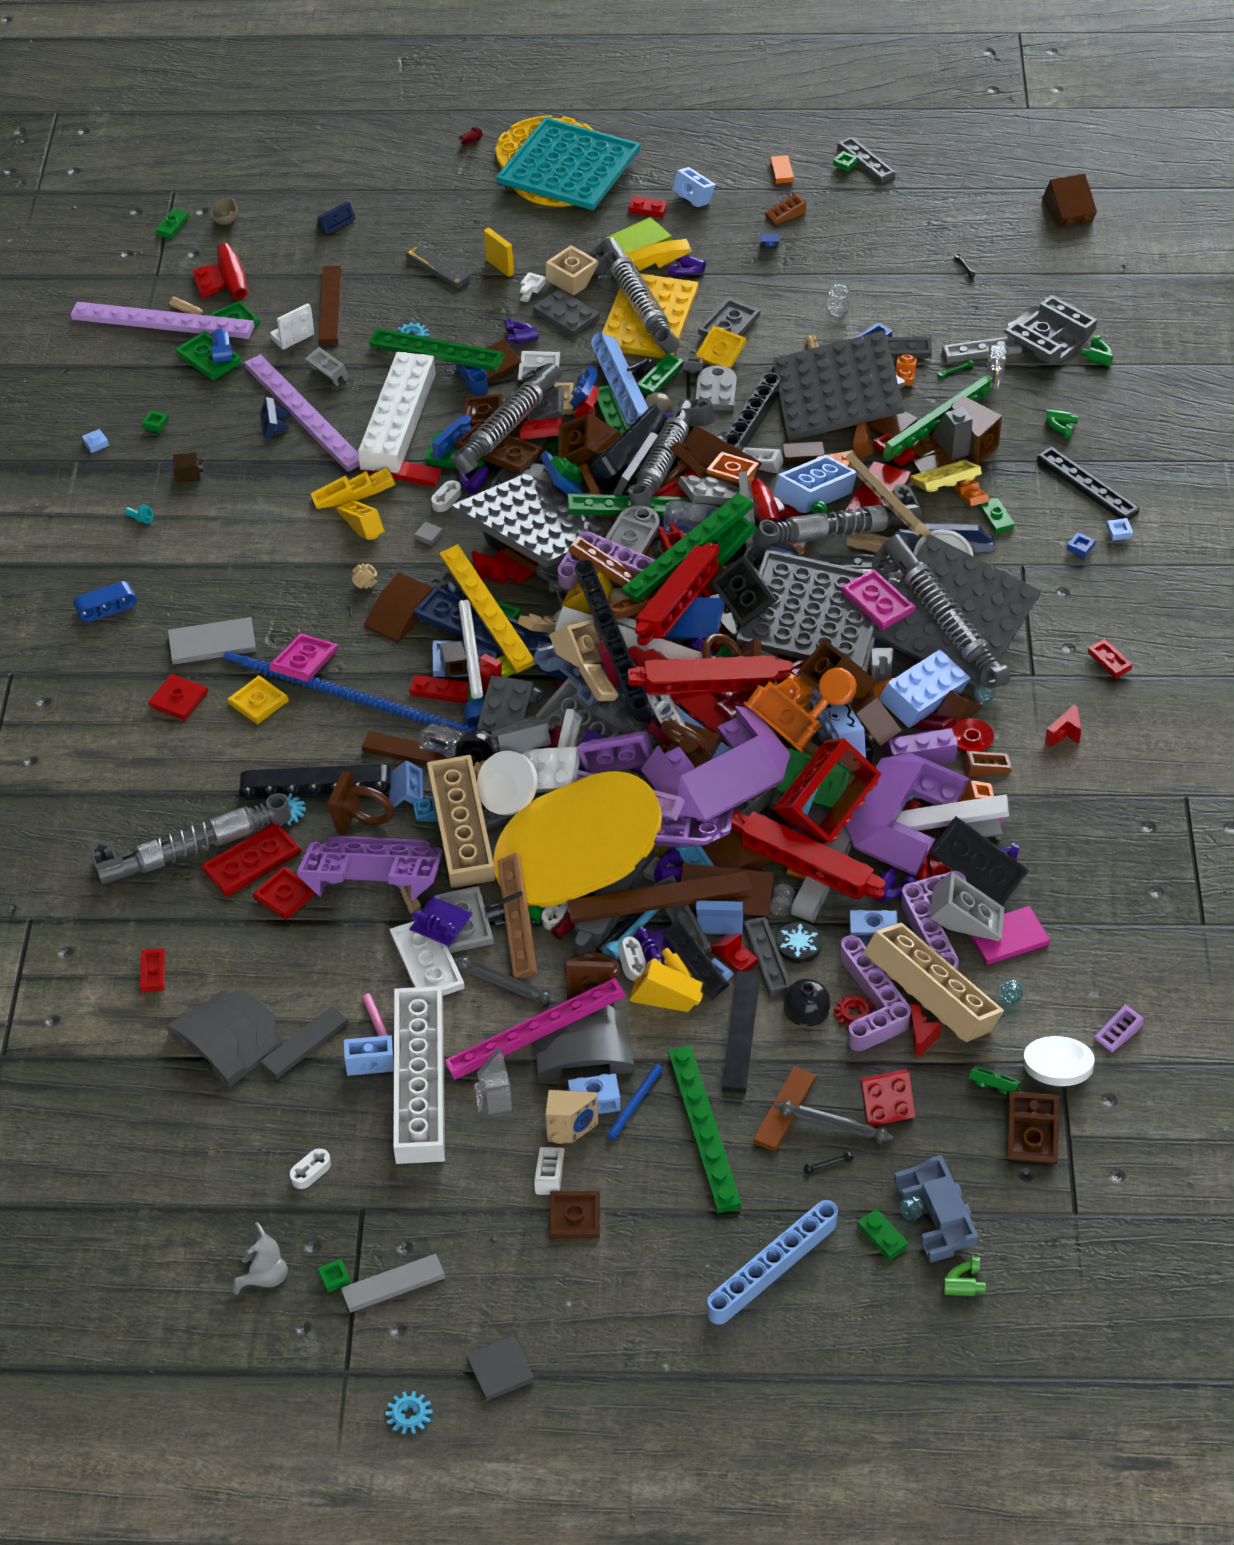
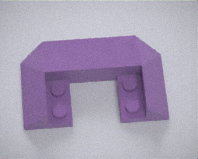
(749, 768)
(874, 823)
(689, 832)
(373, 859)

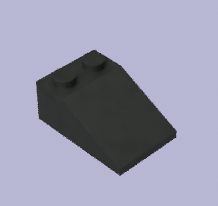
(743, 591)

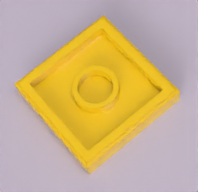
(498, 252)
(721, 347)
(258, 699)

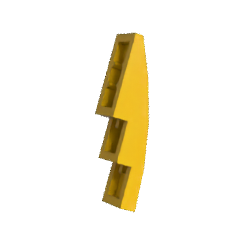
(659, 253)
(357, 488)

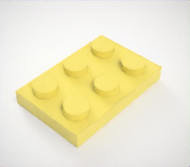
(946, 475)

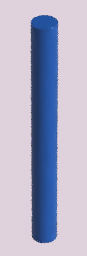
(634, 1102)

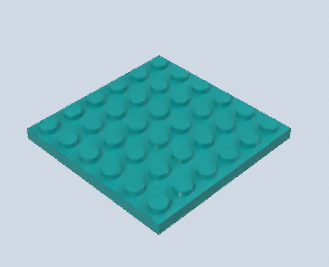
(568, 163)

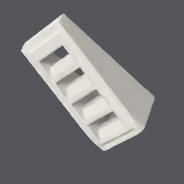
(770, 458)
(550, 1168)

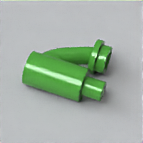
(964, 1286)

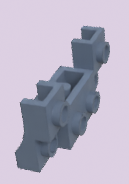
(550, 661)
(945, 1207)

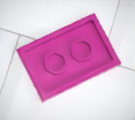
(878, 599)
(303, 657)
(1019, 935)

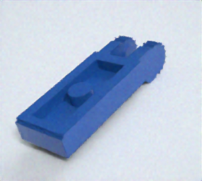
(584, 385)
(450, 436)

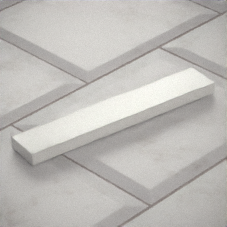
(967, 811)

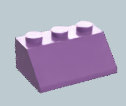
(933, 745)
(616, 752)

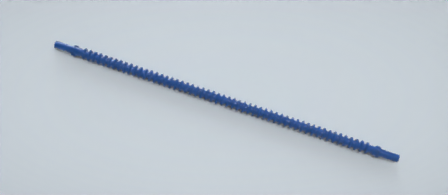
(262, 666)

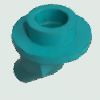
(143, 514)

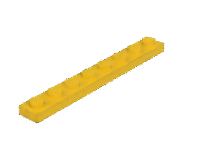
(487, 608)

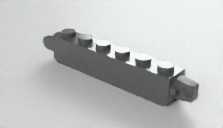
(594, 932)

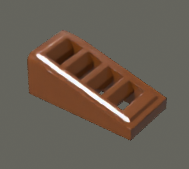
(787, 209)
(862, 441)
(973, 764)

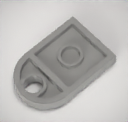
(718, 389)
(708, 489)
(634, 531)

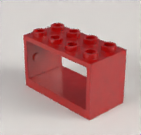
(811, 777)

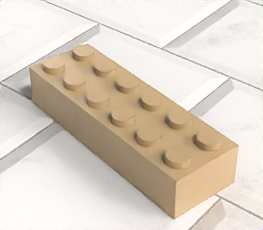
(461, 821)
(933, 982)

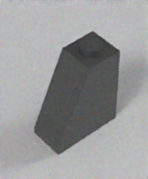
(954, 433)
(521, 736)

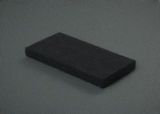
(979, 861)

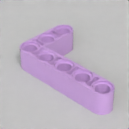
(629, 558)
(917, 907)
(892, 1009)

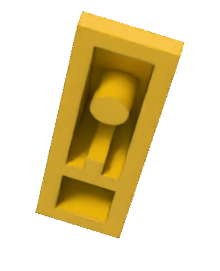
(362, 519)

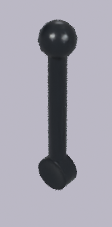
(958, 257)
(808, 1168)

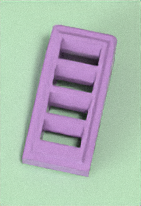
(1125, 1012)

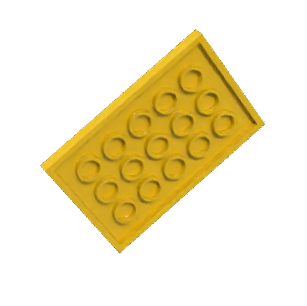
(675, 300)

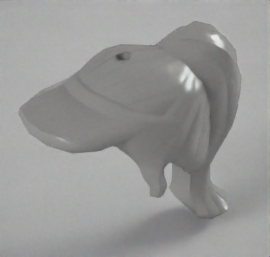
(267, 1265)

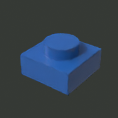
(770, 240)
(1081, 545)

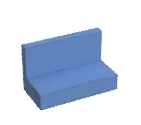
(406, 784)
(720, 917)

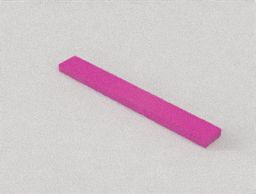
(535, 1027)

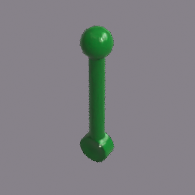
(942, 374)

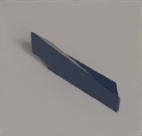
(972, 533)

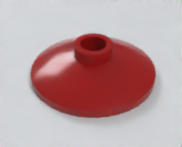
(973, 735)

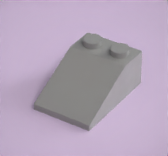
(966, 909)

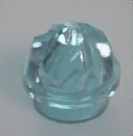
(984, 694)
(1011, 991)
(911, 1207)

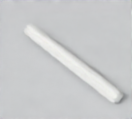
(470, 649)

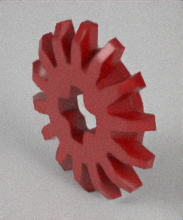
(852, 1003)

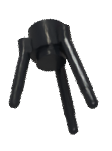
(642, 368)
(495, 910)

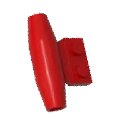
(227, 273)
(769, 507)

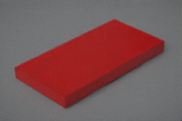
(888, 476)
(251, 859)

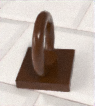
(688, 462)
(750, 649)
(694, 741)
(345, 804)
(589, 971)

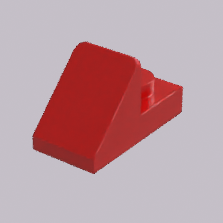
(489, 568)
(1064, 726)
(733, 954)
(922, 1033)

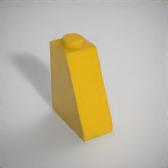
(666, 988)

